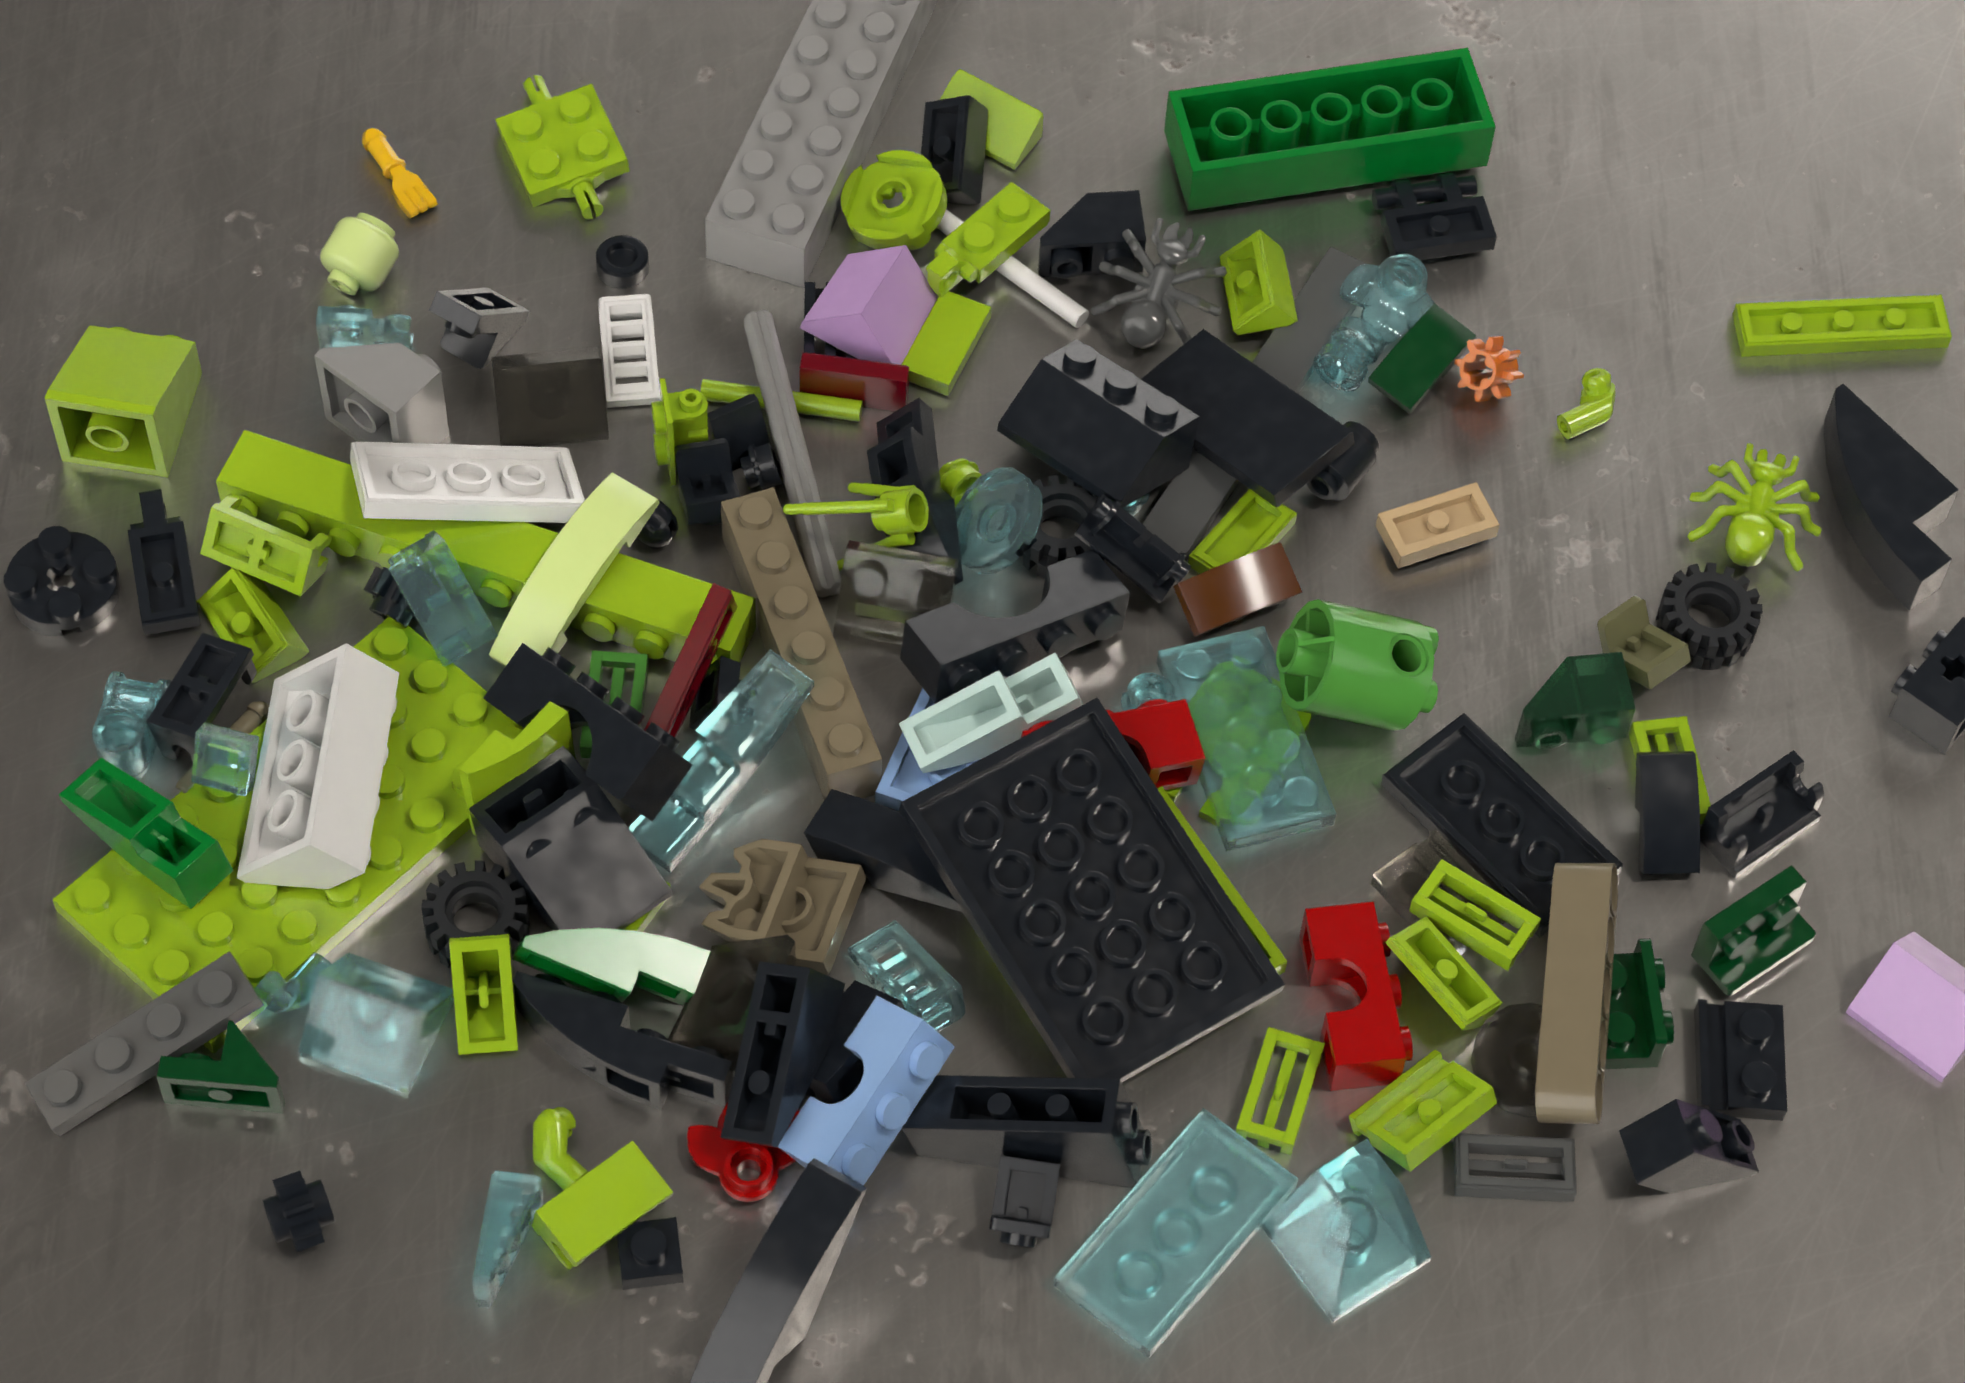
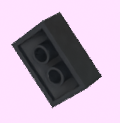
(1100, 424)

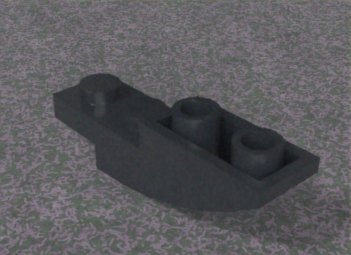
(909, 457)
(597, 1040)

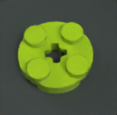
(897, 226)

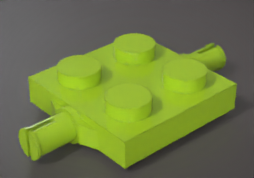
(563, 146)

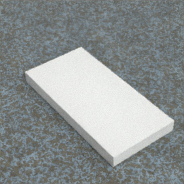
(465, 482)

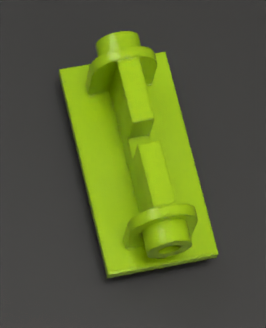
(677, 421)

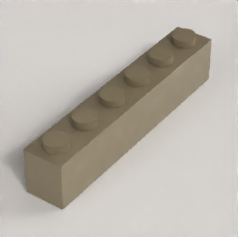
(796, 629)

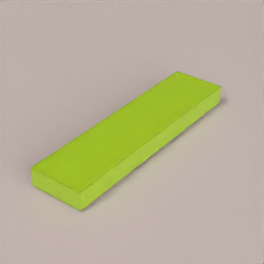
(1841, 325)

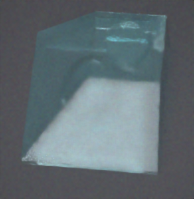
(1349, 1231)

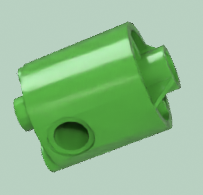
(1357, 665)

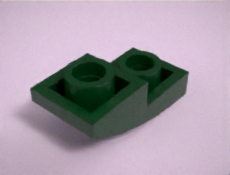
(1421, 358)

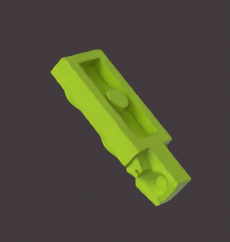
(987, 239)

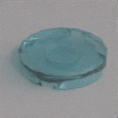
(996, 519)

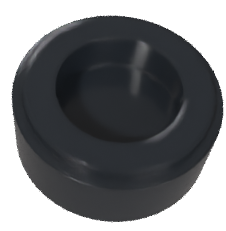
(622, 261)

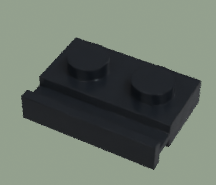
(1741, 1059)

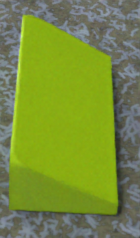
(1011, 125)
(1258, 285)
(250, 616)
(1445, 974)

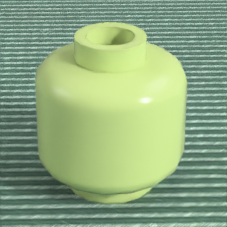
(359, 253)

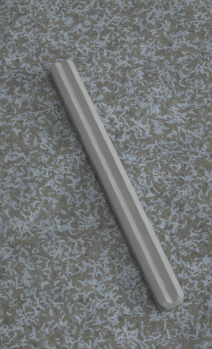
(792, 451)

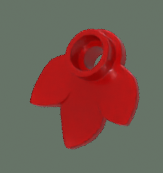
(730, 1157)

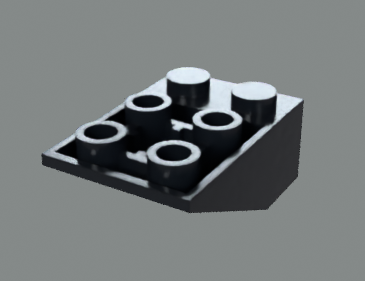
(568, 847)

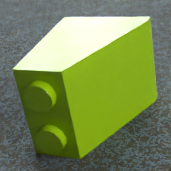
(124, 400)

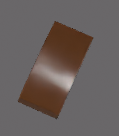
(1237, 589)

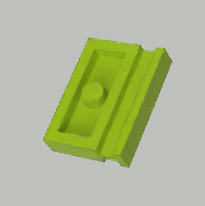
(1423, 1110)

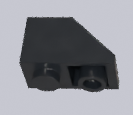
(1093, 234)
(1688, 1148)

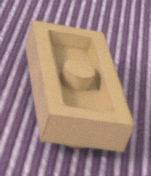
(1437, 525)

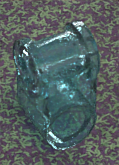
(123, 722)

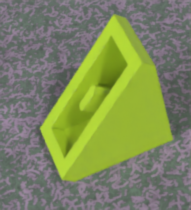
(484, 994)

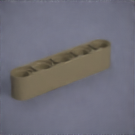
(1577, 994)

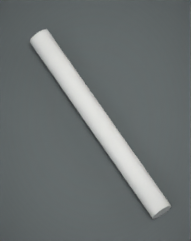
(1030, 282)

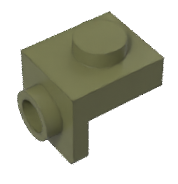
(1647, 650)

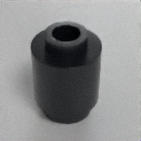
(1348, 469)

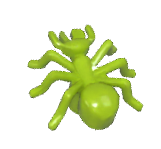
(1756, 511)

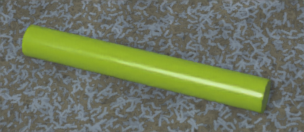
(805, 402)

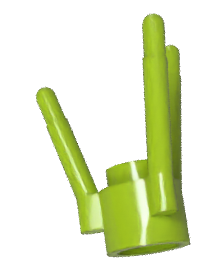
(897, 512)

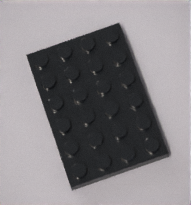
(1091, 897)

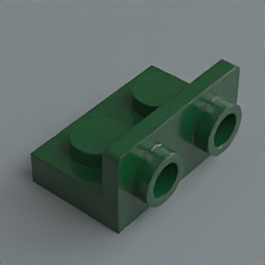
(1754, 933)
(1637, 1021)

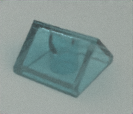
(374, 1021)

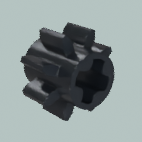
(388, 598)
(298, 1211)

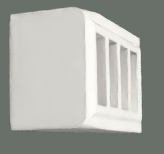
(622, 319)

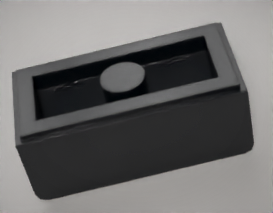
(956, 145)

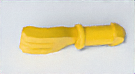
(407, 187)

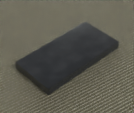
(1250, 419)
(1493, 814)

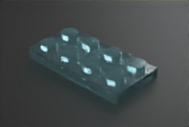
(1254, 745)

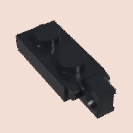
(162, 568)

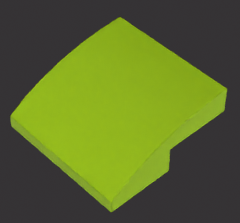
(503, 759)

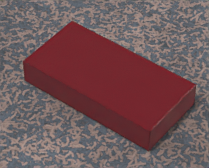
(875, 383)

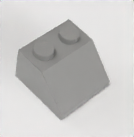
(383, 393)

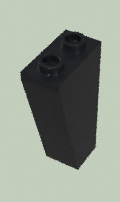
(1064, 1121)

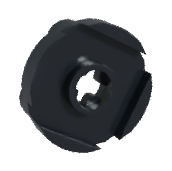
(56, 555)

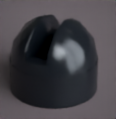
(659, 527)

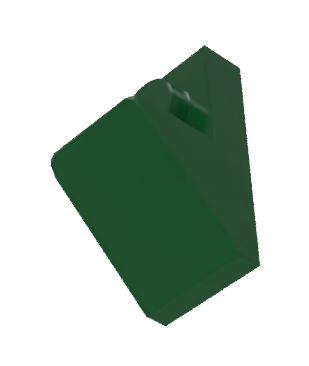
(236, 1082)

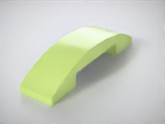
(573, 567)

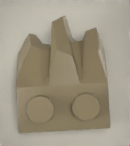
(783, 895)

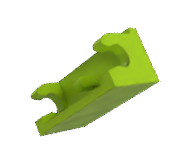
(263, 548)
(600, 1205)

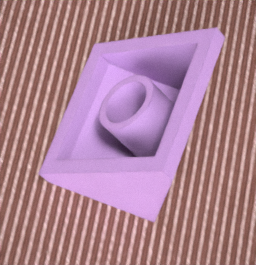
(873, 305)
(1916, 1005)

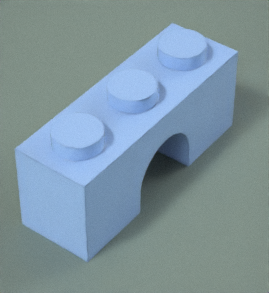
(899, 1064)

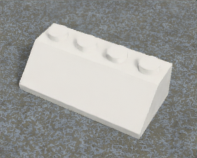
(320, 772)

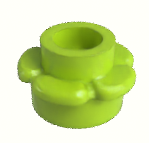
(958, 477)

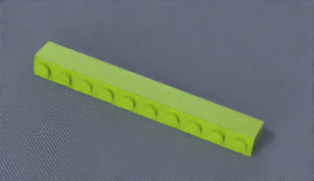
(317, 494)

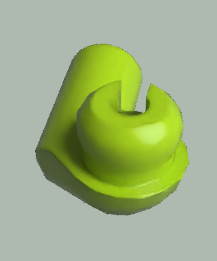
(1595, 404)
(550, 1146)

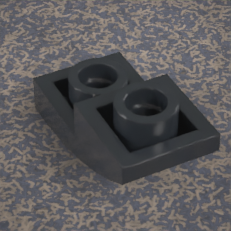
(1668, 812)

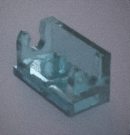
(441, 598)

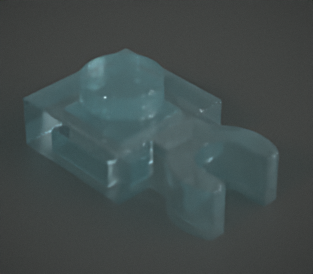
(357, 326)

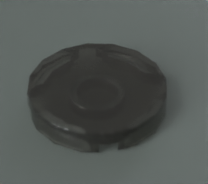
(1508, 1056)

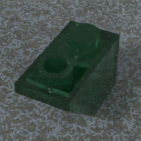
(1579, 703)

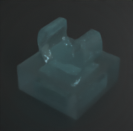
(225, 759)

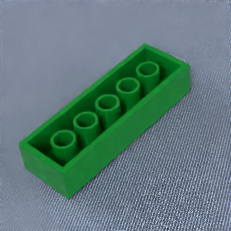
(1328, 128)

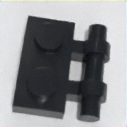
(1437, 228)

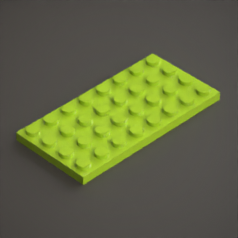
(279, 927)

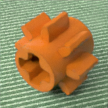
(1494, 356)

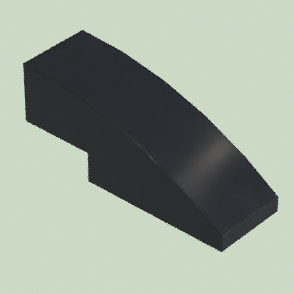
(879, 841)

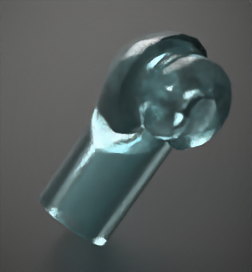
(295, 993)

